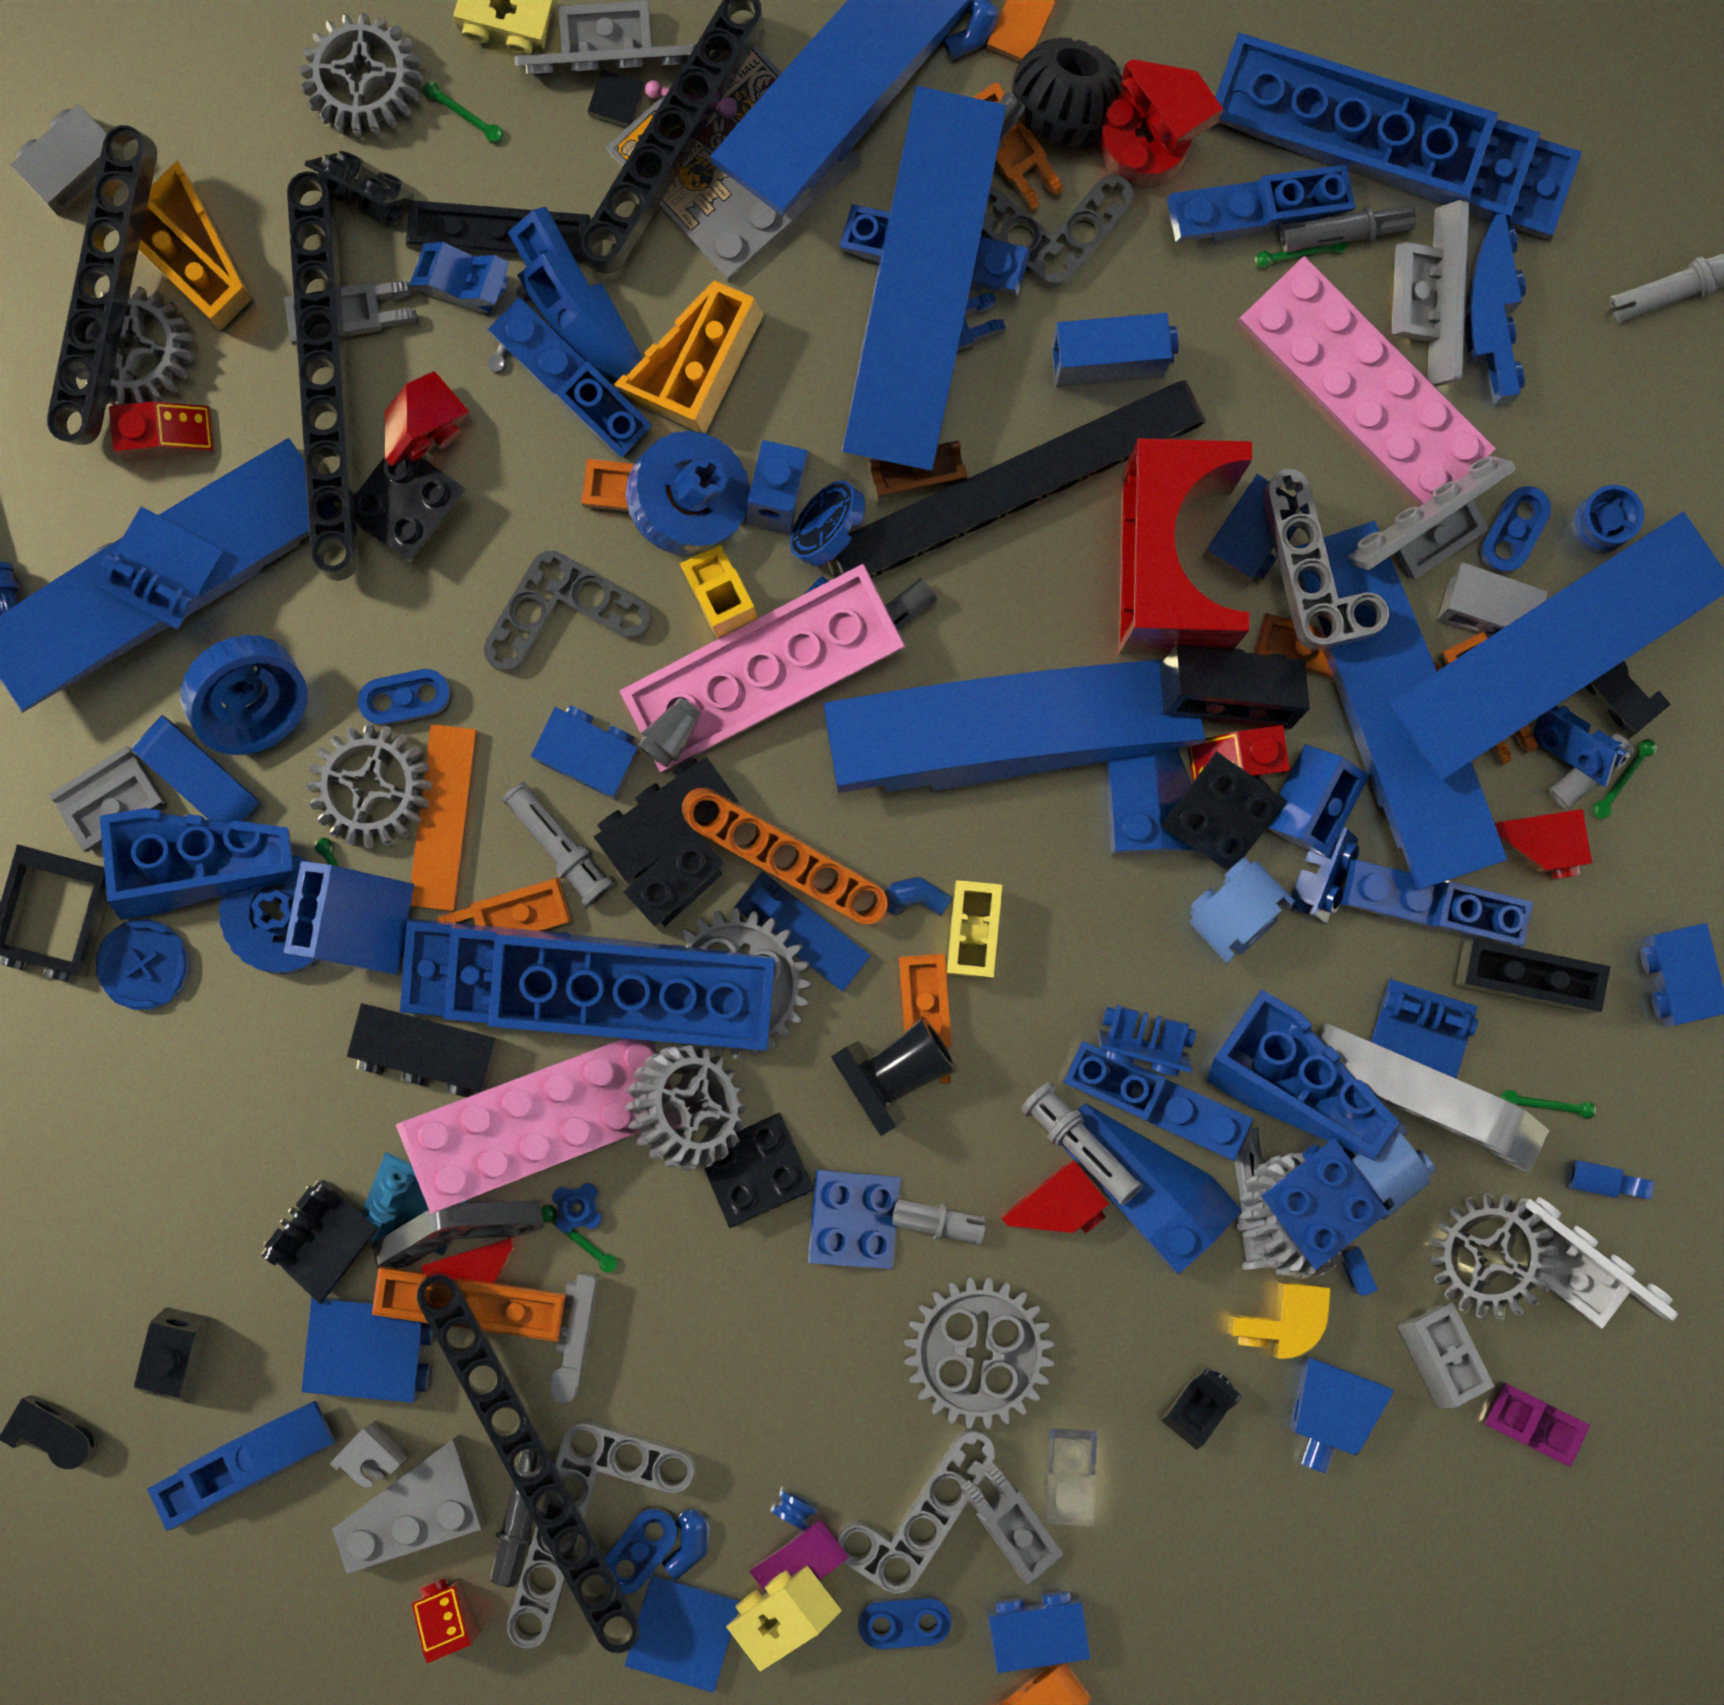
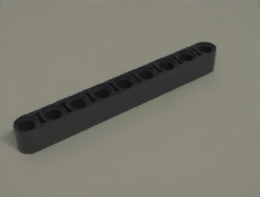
(317, 354)
(1018, 482)
(529, 1485)

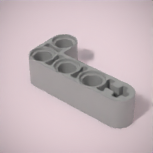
(1314, 560)
(926, 1506)

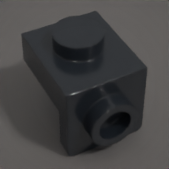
(1201, 1407)

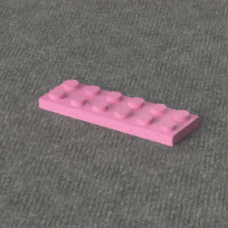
(1364, 382)
(771, 662)
(524, 1124)

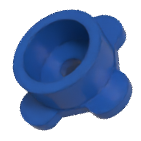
(569, 1219)

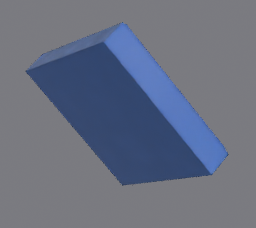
(682, 1633)

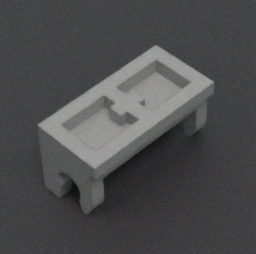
(1486, 601)
(1445, 1356)
(369, 1451)

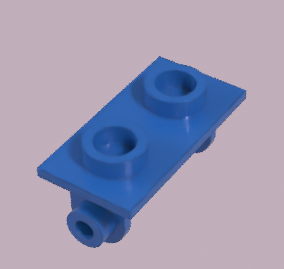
(1569, 739)
(1324, 890)

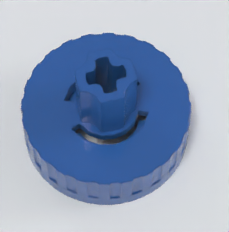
(681, 463)
(228, 677)
(252, 931)

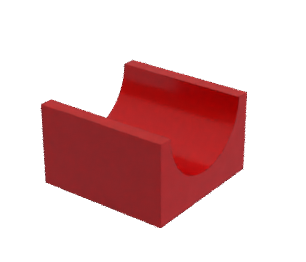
(1155, 594)

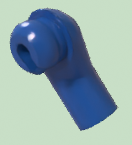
(978, 31)
(916, 891)
(693, 1544)

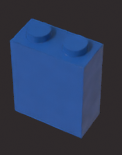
(1113, 349)
(348, 917)
(364, 1353)

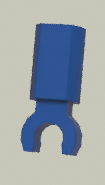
(1607, 1181)

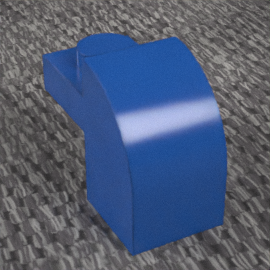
(460, 277)

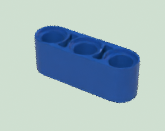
(194, 773)

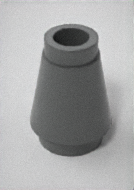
(670, 732)

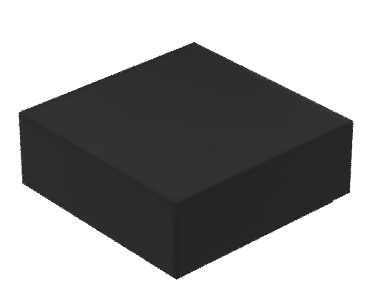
(616, 98)

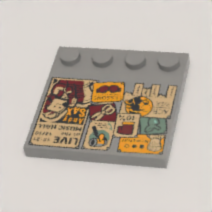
(707, 204)

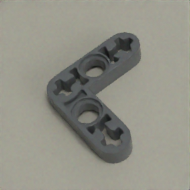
(1046, 244)
(566, 592)
(458, 1221)

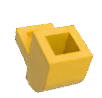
(719, 591)
(1297, 1324)

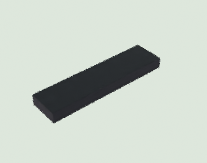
(483, 228)

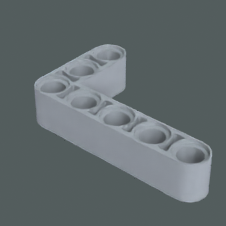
(1447, 1102)
(586, 1468)

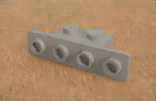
(604, 33)
(1432, 292)
(1438, 527)

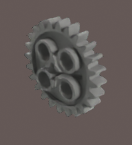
(761, 941)
(1021, 1357)

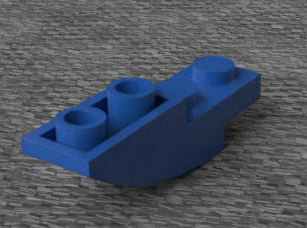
(1261, 204)
(997, 263)
(1491, 293)
(574, 309)
(569, 378)
(1441, 907)
(1159, 1102)
(241, 1465)

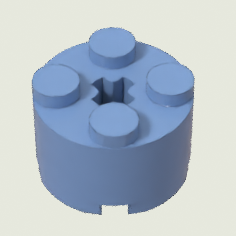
(1240, 909)
(1396, 1172)

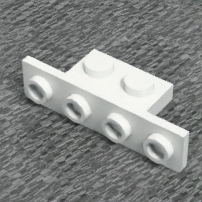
(1587, 1277)

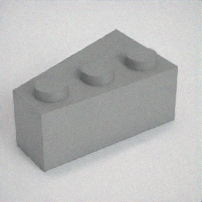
(414, 1513)

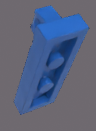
(823, 945)

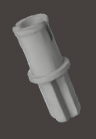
(1577, 784)
(939, 1221)

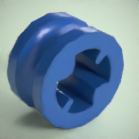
(793, 1509)

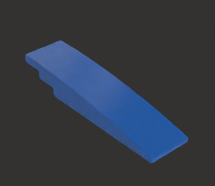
(832, 95)
(1396, 134)
(923, 278)
(77, 628)
(1559, 646)
(1002, 727)
(1437, 824)
(586, 985)

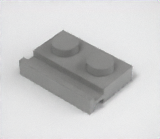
(105, 789)

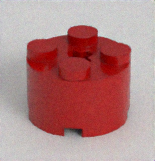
(1131, 156)

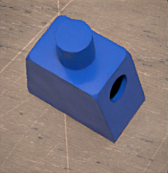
(777, 487)
(1334, 1411)

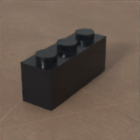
(1234, 686)
(657, 822)
(1532, 976)
(422, 1050)

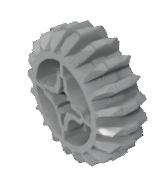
(379, 76)
(167, 356)
(364, 806)
(664, 1115)
(1267, 1232)
(1482, 1275)

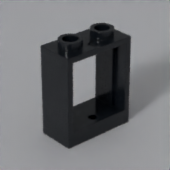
(687, 865)
(12, 902)

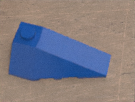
(1140, 798)
(177, 861)
(1291, 1075)
(1178, 1206)

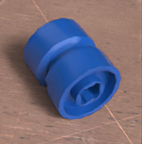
(1607, 519)

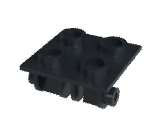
(349, 178)
(405, 504)
(1224, 812)
(758, 1172)
(319, 1240)

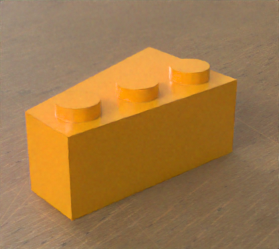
(188, 250)
(696, 359)

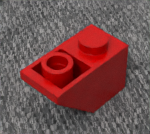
(1173, 99)
(420, 418)

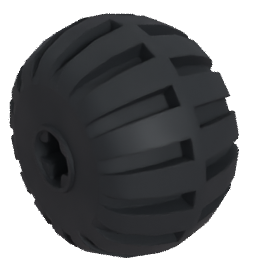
(1066, 90)

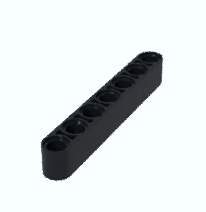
(668, 153)
(92, 265)

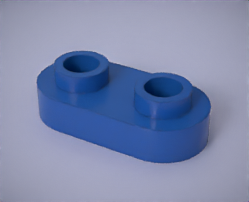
(1515, 531)
(405, 697)
(641, 1549)
(904, 1622)

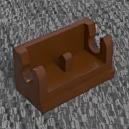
(900, 481)

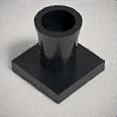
(894, 1072)

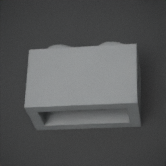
(63, 159)

